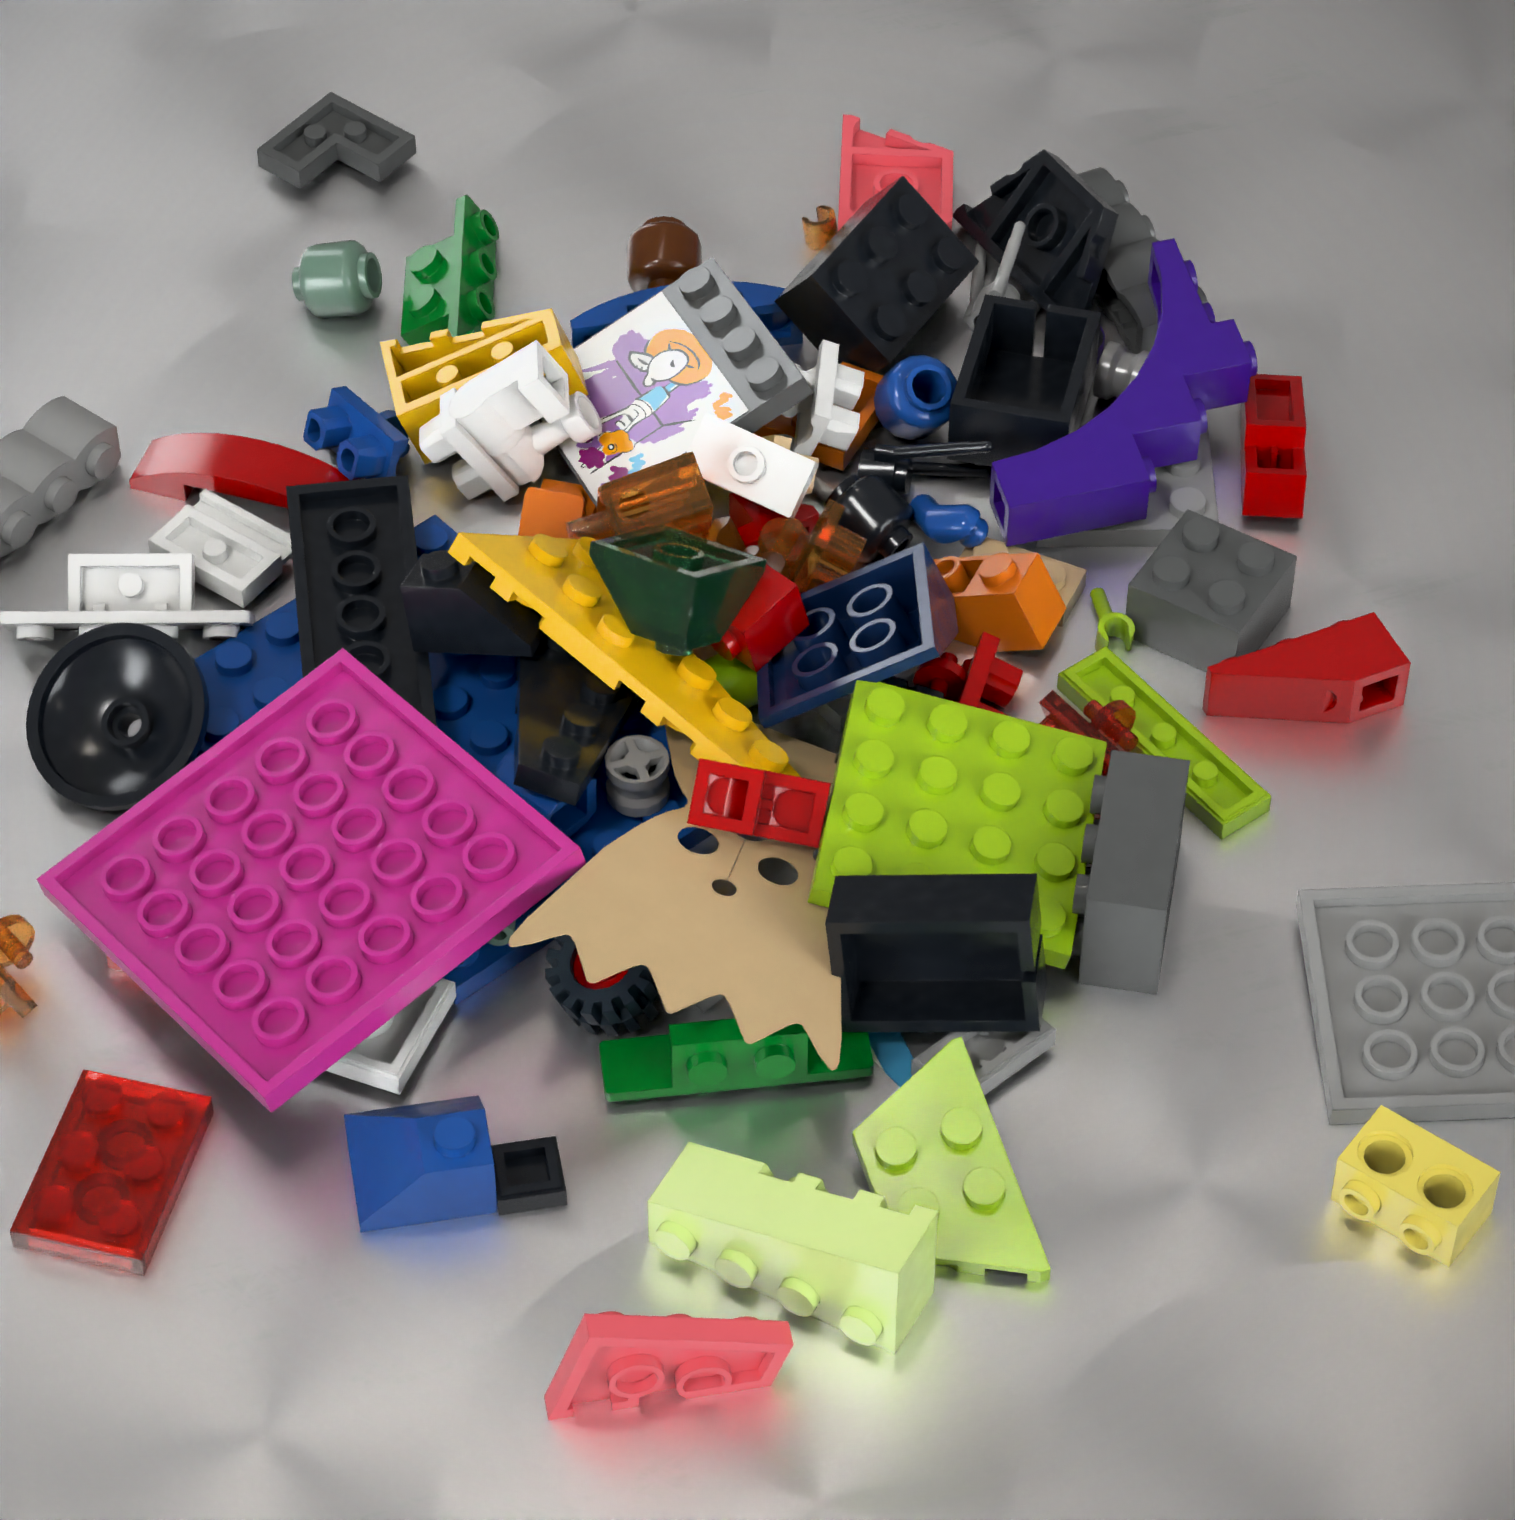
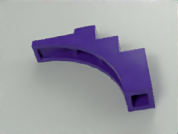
(1108, 465)

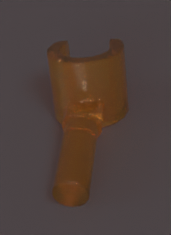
(820, 233)

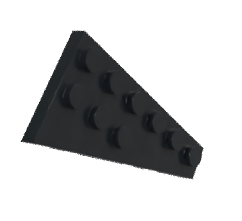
(564, 722)

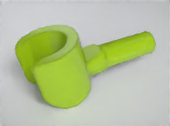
(1110, 623)

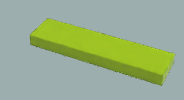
(1216, 786)

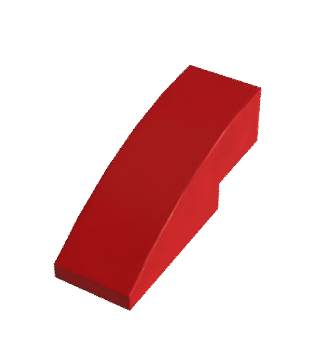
(1273, 447)

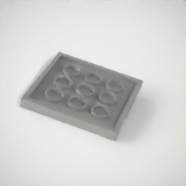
(1413, 999)

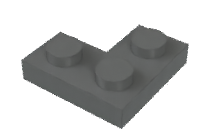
(334, 132)

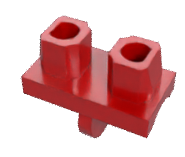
(976, 678)

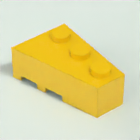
(431, 368)

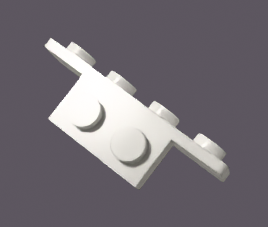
(129, 589)

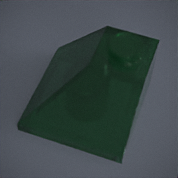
(676, 585)

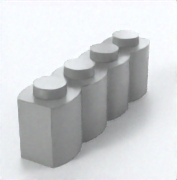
(48, 464)

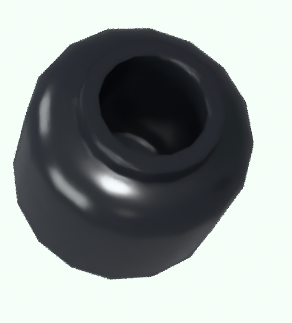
(876, 514)

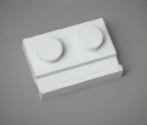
(231, 547)

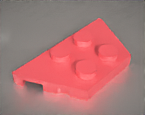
(875, 162)

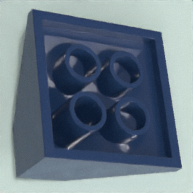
(860, 630)

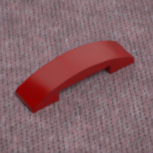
(227, 466)

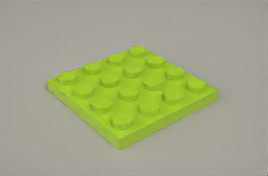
(959, 793)

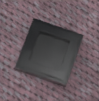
(528, 1175)

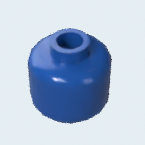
(915, 397)

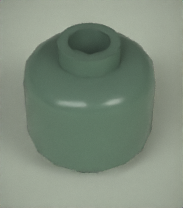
(337, 279)

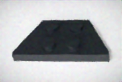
(1063, 234)

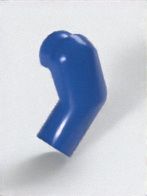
(949, 522)

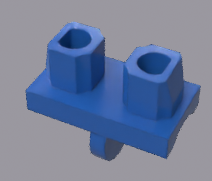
(364, 440)

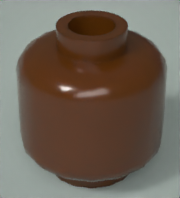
(661, 253)

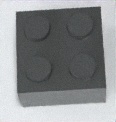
(1209, 592)

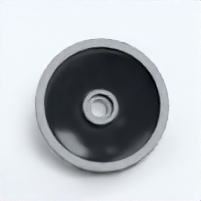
(92, 697)

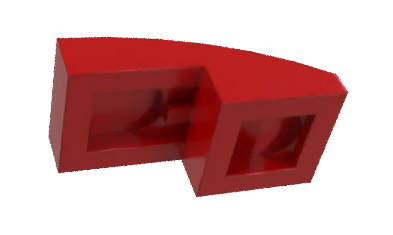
(759, 803)

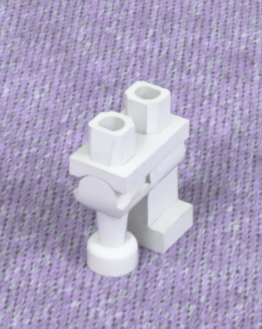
(492, 421)

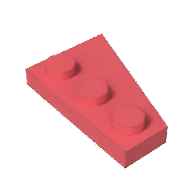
(637, 1355)

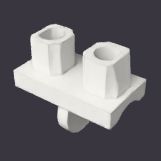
(816, 415)

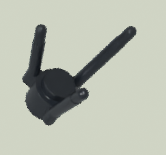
(896, 465)

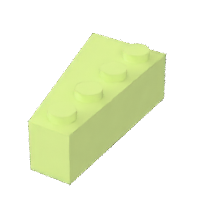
(799, 1243)

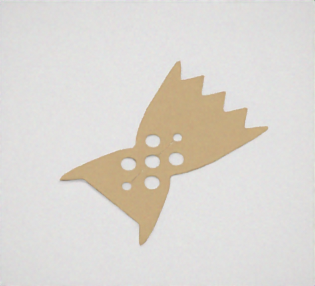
(657, 908)

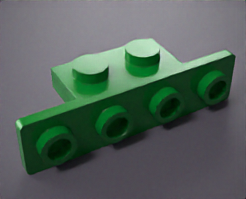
(453, 279)
(716, 1058)

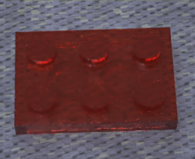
(112, 1172)

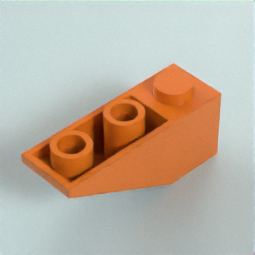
(1004, 597)

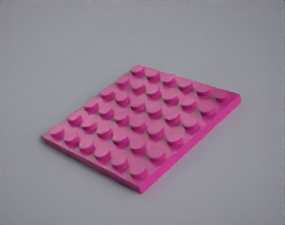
(310, 877)

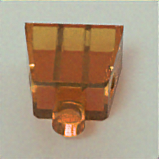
(655, 496)

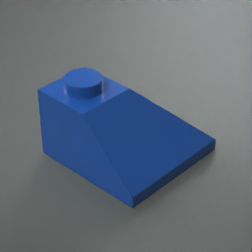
(421, 1163)

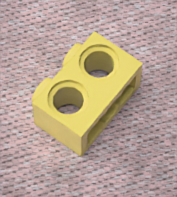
(1404, 1176)

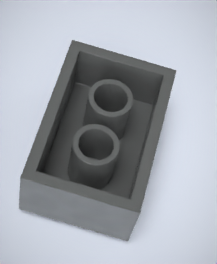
(1132, 871)

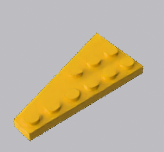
(582, 618)

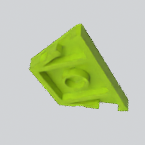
(943, 1152)

